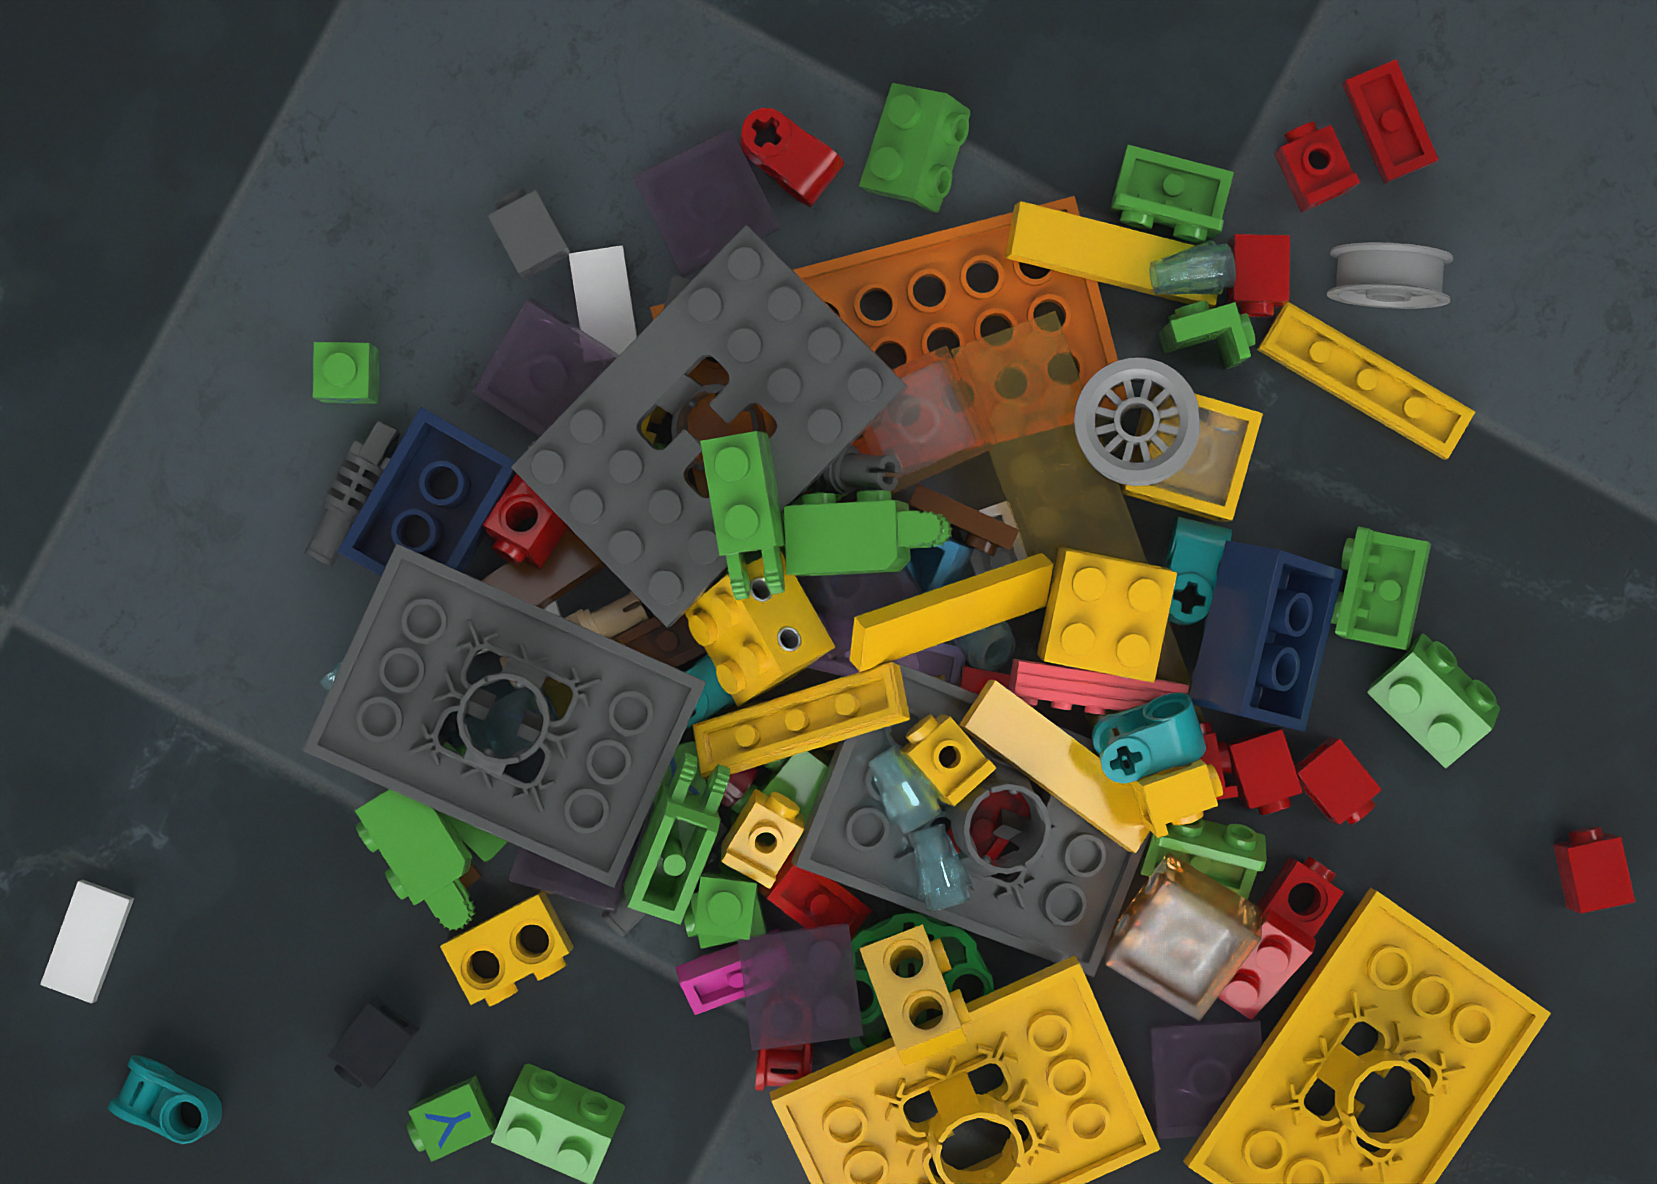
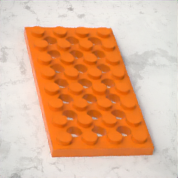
(947, 258)

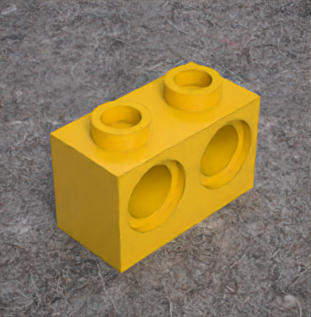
(502, 938)
(907, 997)

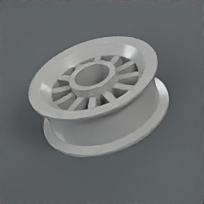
(1390, 275)
(1102, 386)

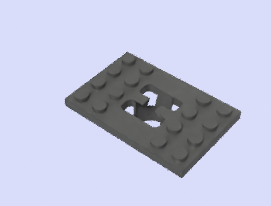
(779, 353)
(412, 672)
(1063, 877)

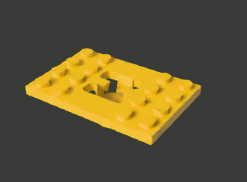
(1426, 1006)
(1057, 1079)

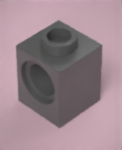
(528, 233)

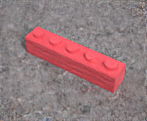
(1084, 687)

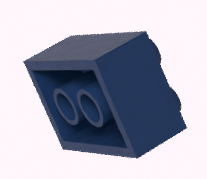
(430, 497)
(1265, 635)

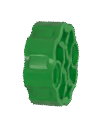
(960, 951)

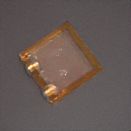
(929, 424)
(1184, 936)

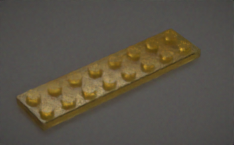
(1027, 404)

